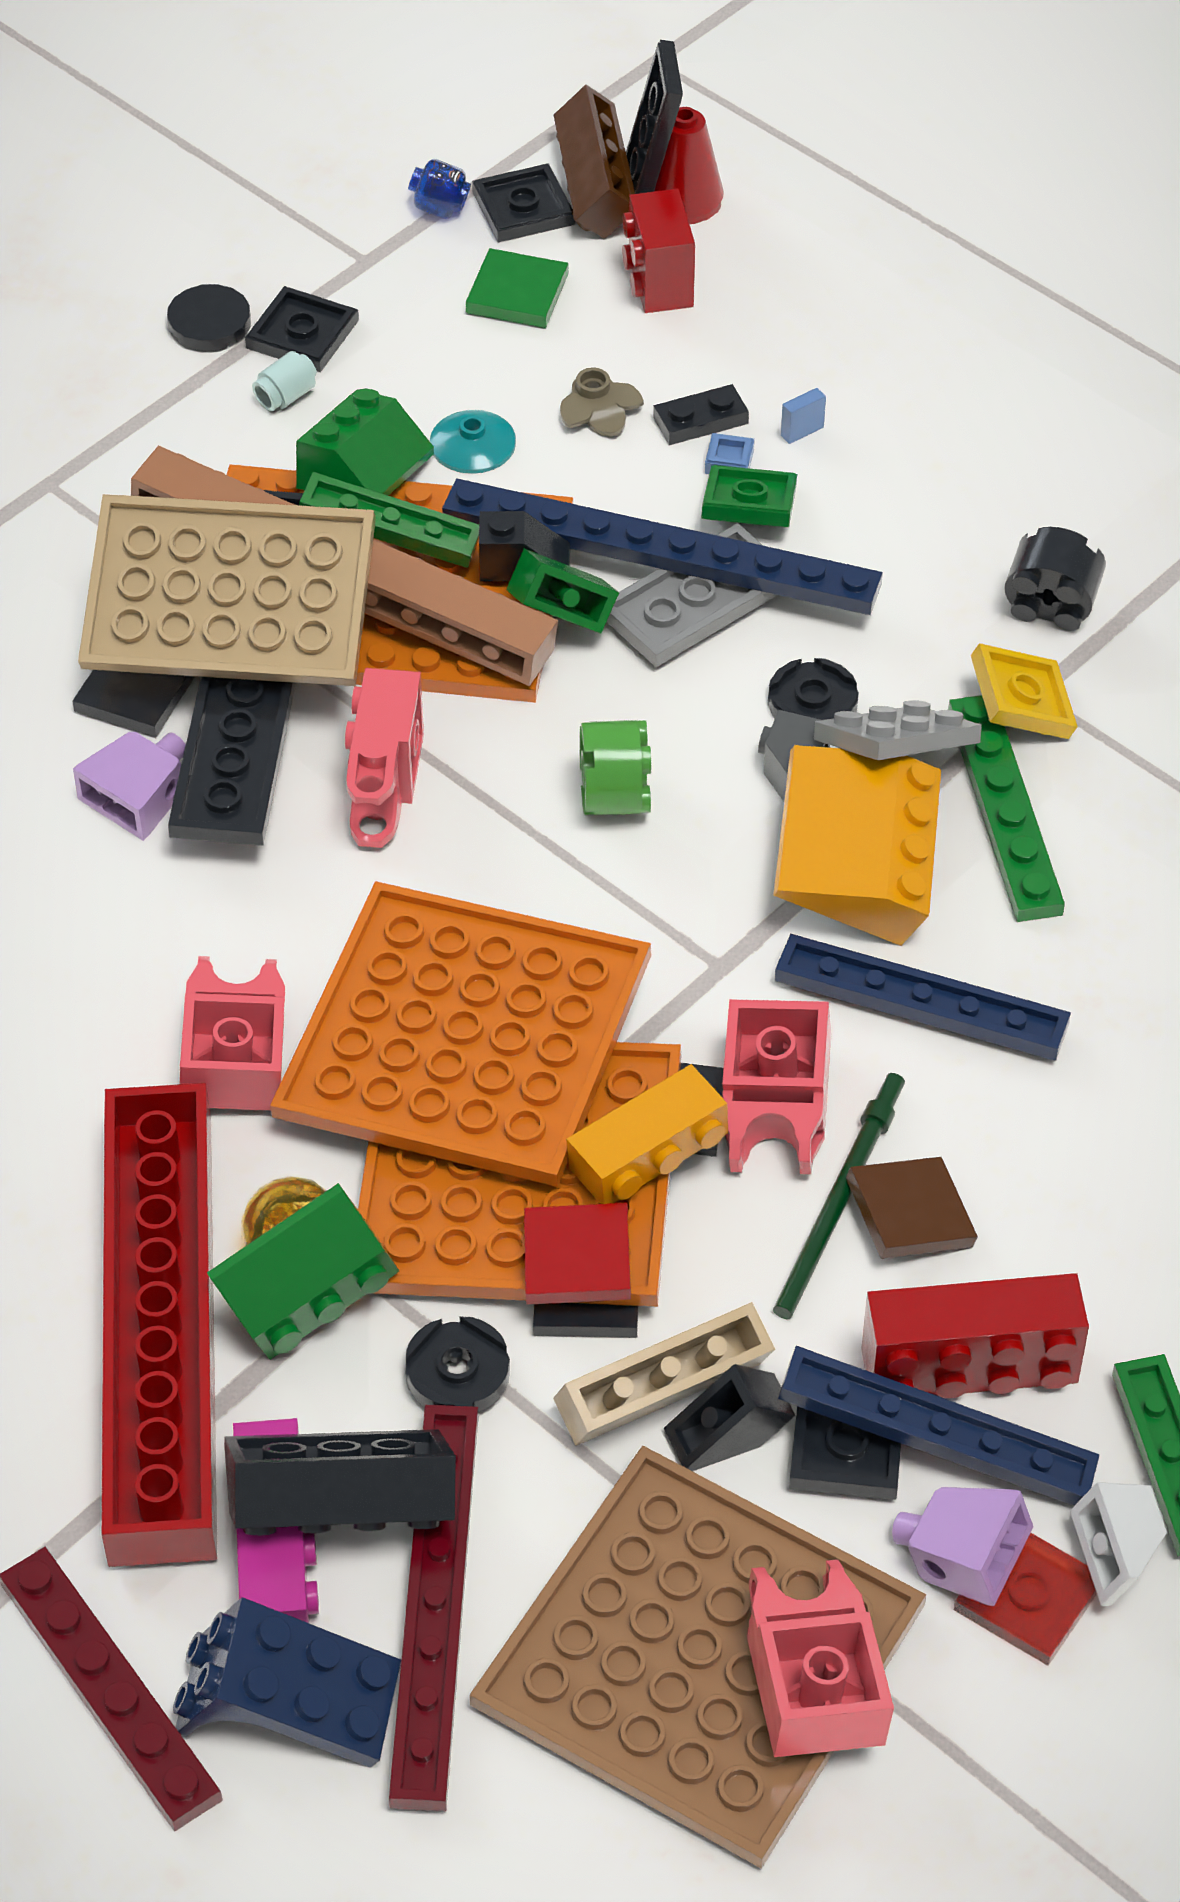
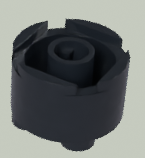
(1054, 578)

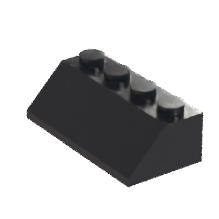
(340, 1480)

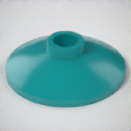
(473, 441)

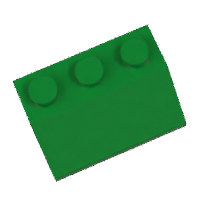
(363, 443)
(303, 1272)

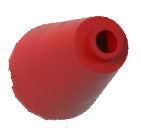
(692, 167)

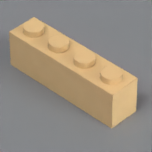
(662, 1373)

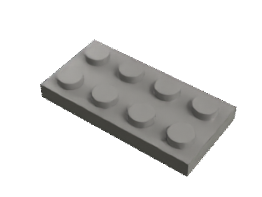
(676, 610)

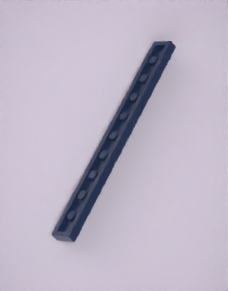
(680, 548)

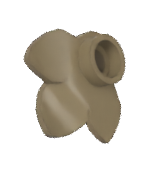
(599, 402)

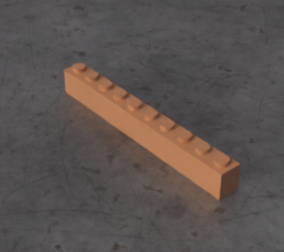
(400, 586)

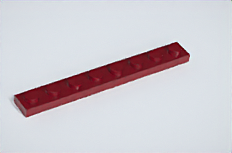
(434, 1632)

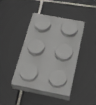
(897, 731)

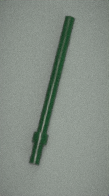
(875, 1121)

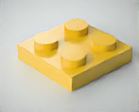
(1023, 691)

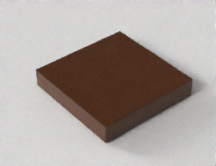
(911, 1207)

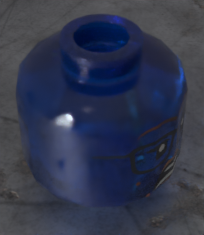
(439, 188)

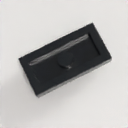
(700, 414)

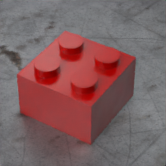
(659, 251)

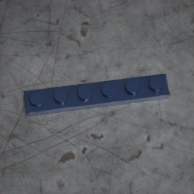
(923, 996)
(938, 1426)

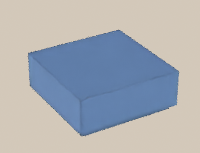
(803, 415)
(729, 451)

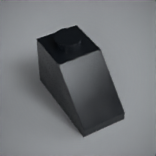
(506, 535)
(729, 1418)

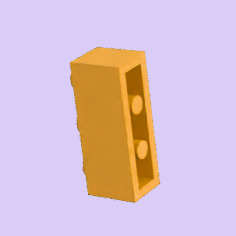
(648, 1136)

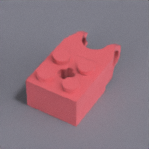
(383, 750)
(234, 1036)
(776, 1076)
(817, 1667)

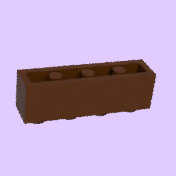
(594, 161)

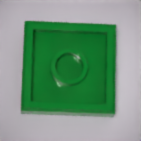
(517, 287)
(749, 496)

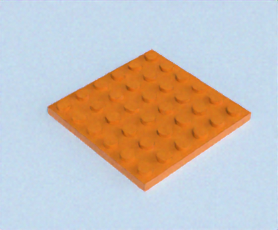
(463, 1032)
(463, 1225)

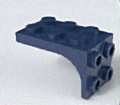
(289, 1679)

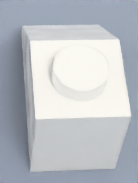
(1118, 1534)

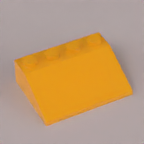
(859, 839)

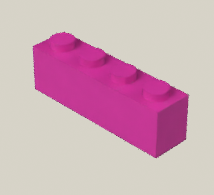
(275, 1565)

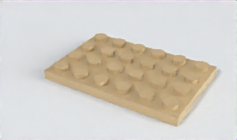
(228, 590)

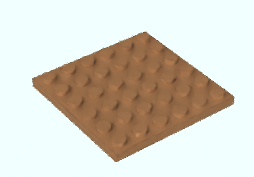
(646, 1659)

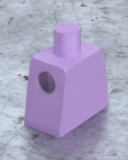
(132, 780)
(967, 1539)

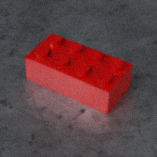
(978, 1335)

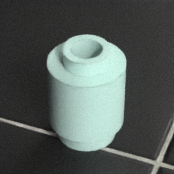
(284, 381)

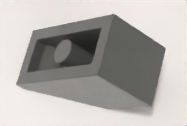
(778, 740)

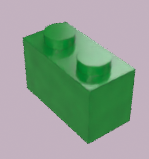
(562, 591)

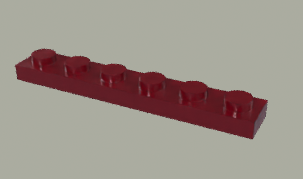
(111, 1689)

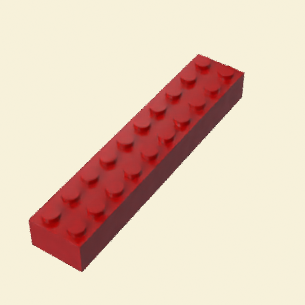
(158, 1328)

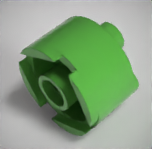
(615, 767)

